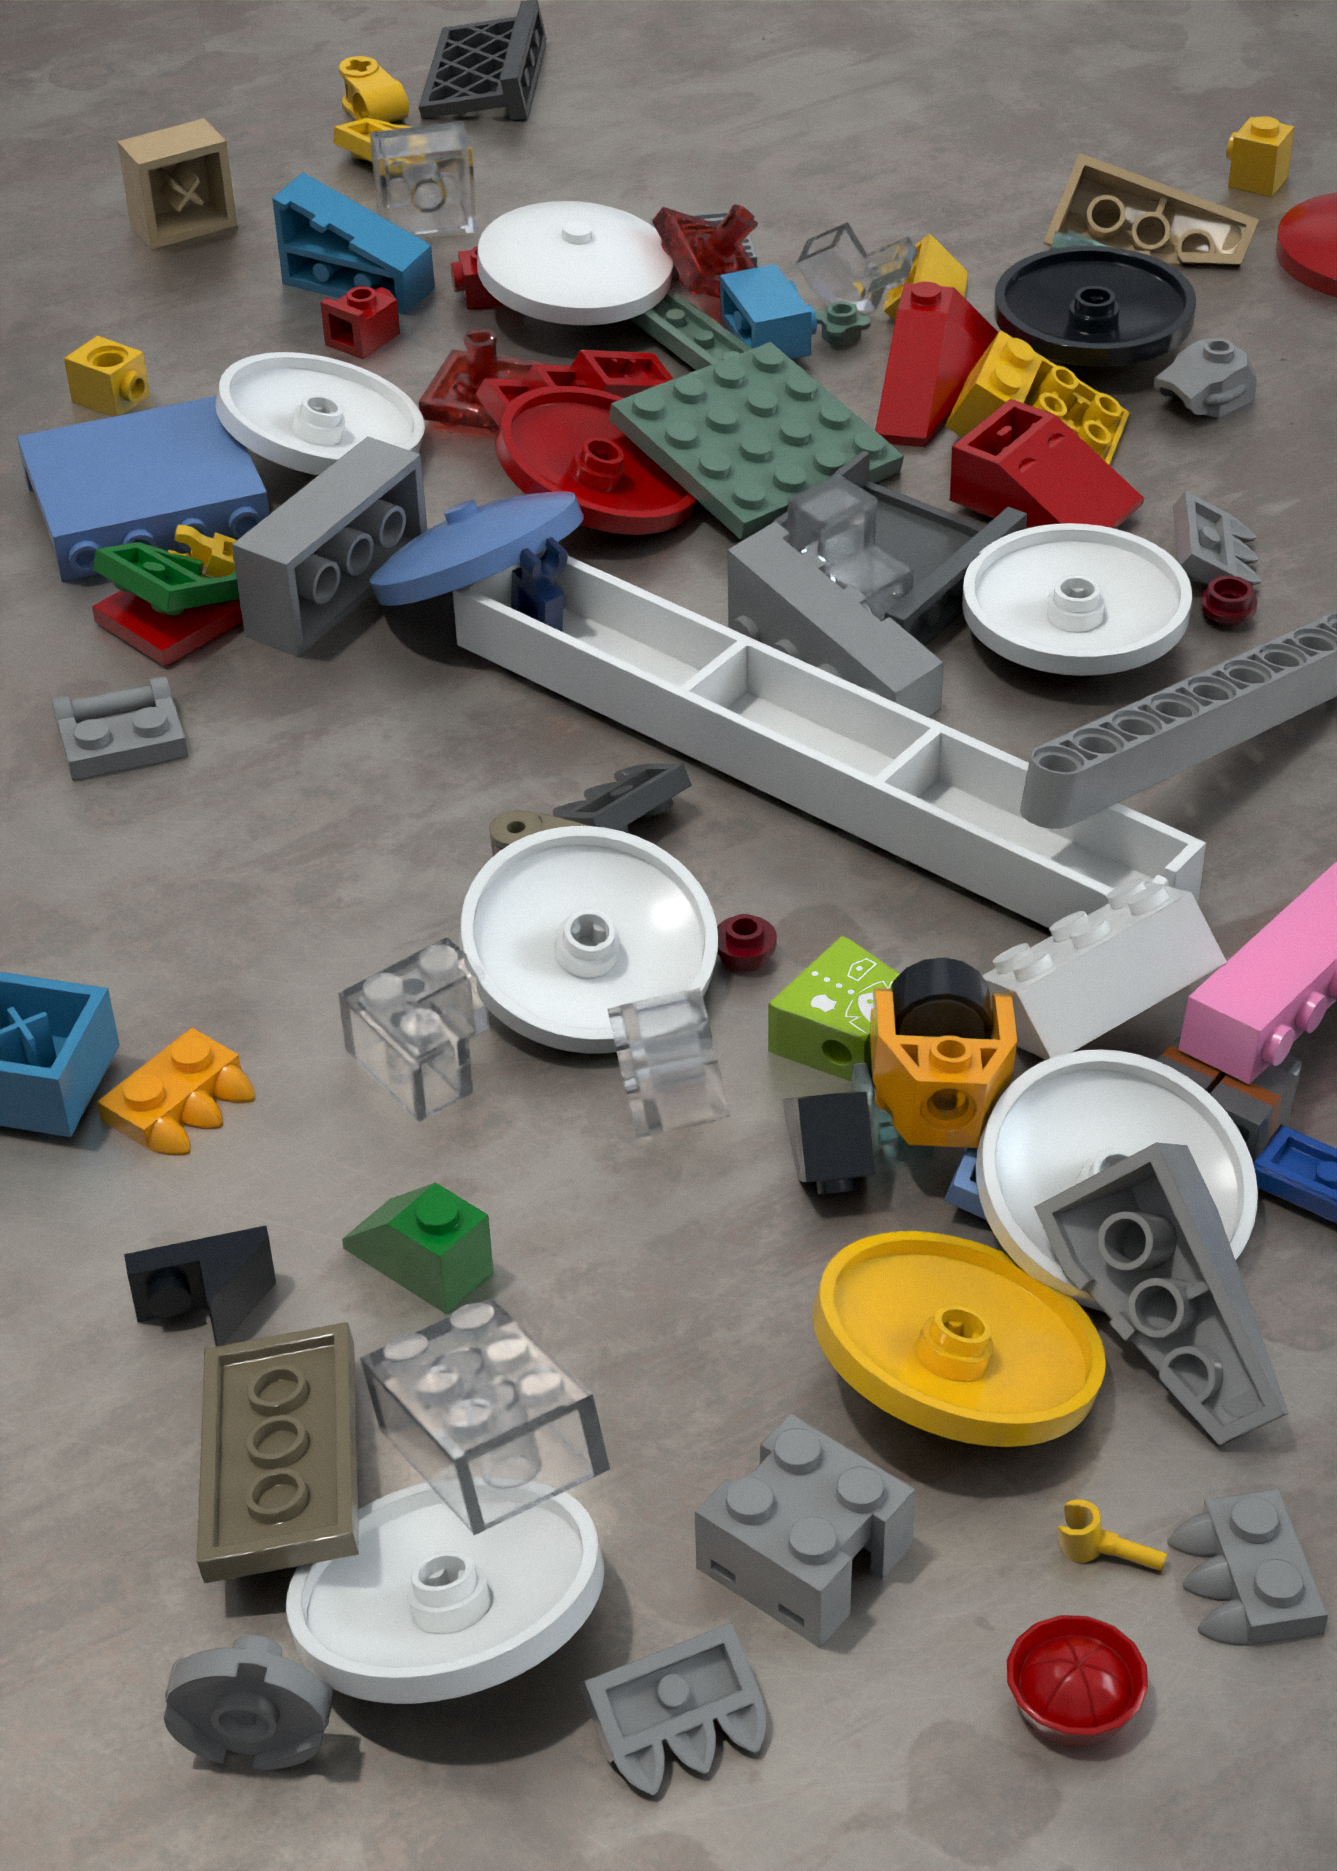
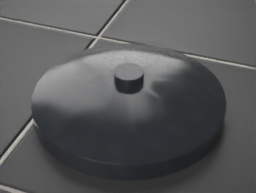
(1095, 305)

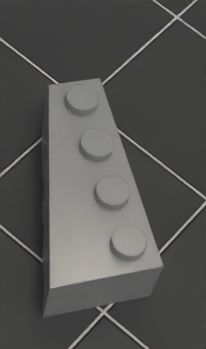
(802, 612)

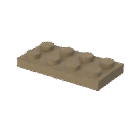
(278, 1453)

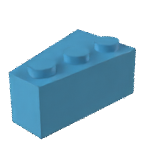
(338, 244)

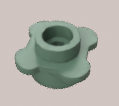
(842, 323)

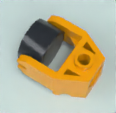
(941, 1051)

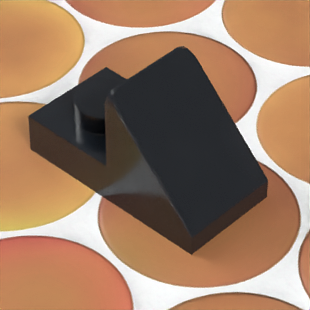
(213, 1272)

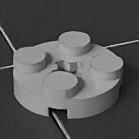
(247, 1704)

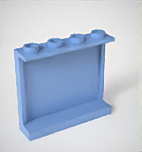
(139, 480)

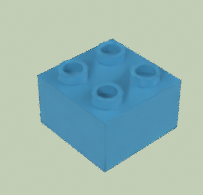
(52, 1051)

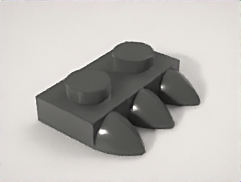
(638, 793)

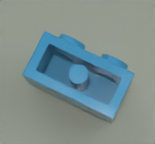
(766, 308)

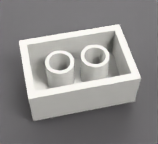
(1104, 966)

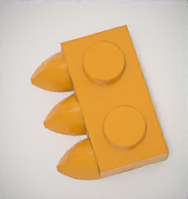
(176, 1090)

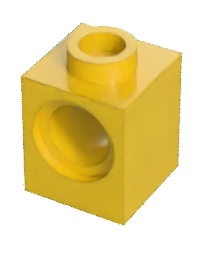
(107, 376)

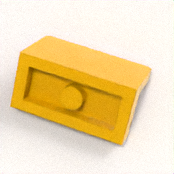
(931, 265)

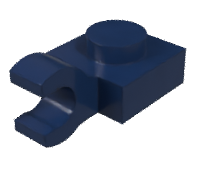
(535, 587)

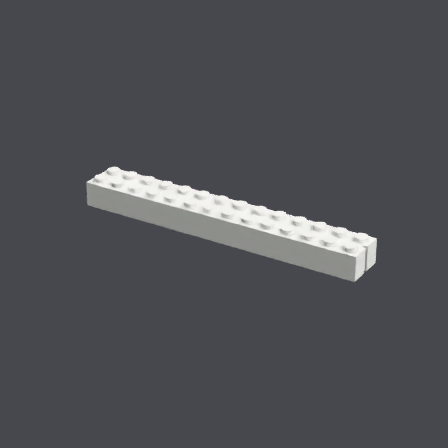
(820, 744)

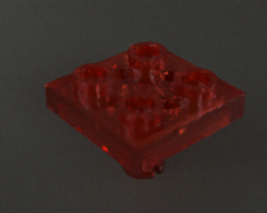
(704, 248)
(453, 390)

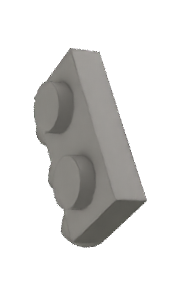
(1211, 542)
(1252, 1567)
(676, 1700)

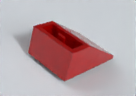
(1037, 467)

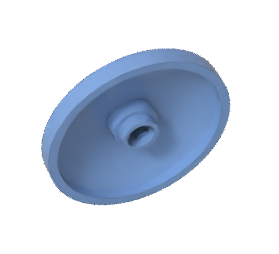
(474, 545)

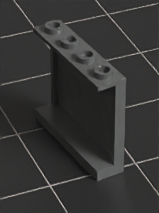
(932, 544)

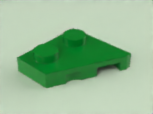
(163, 578)

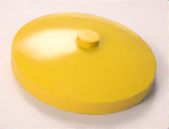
(957, 1339)

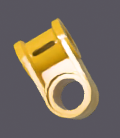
(372, 91)

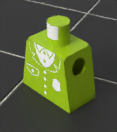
(827, 1010)

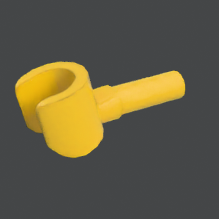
(1088, 1539)

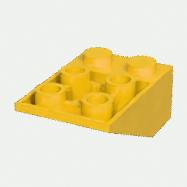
(1018, 373)

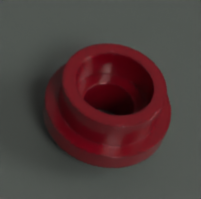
(1229, 600)
(746, 942)

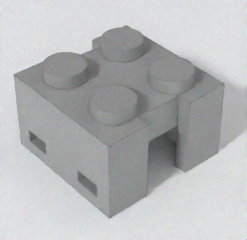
(796, 1525)

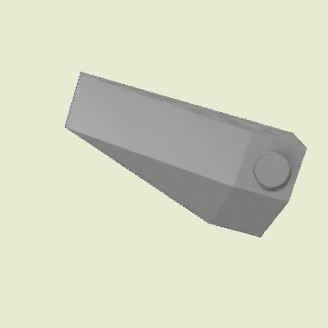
(1165, 1274)

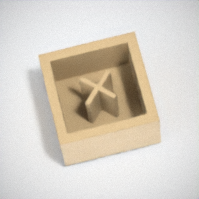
(177, 183)

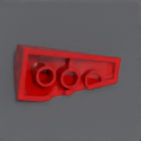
(929, 360)

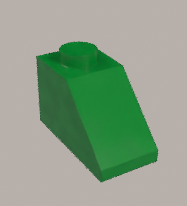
(427, 1244)

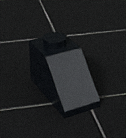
(831, 1139)

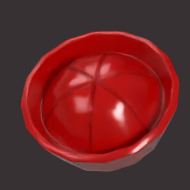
(1076, 1679)

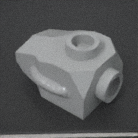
(1210, 378)

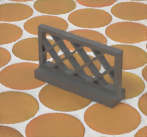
(516, 66)

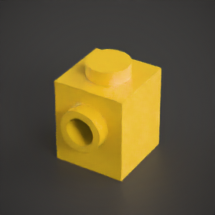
(1260, 155)

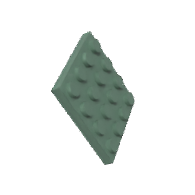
(749, 435)

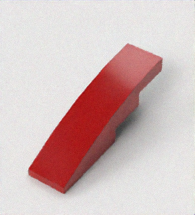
(600, 370)

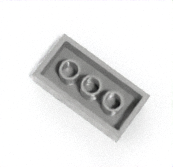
(321, 546)

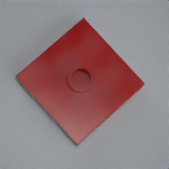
(164, 635)

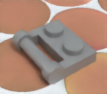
(122, 740)

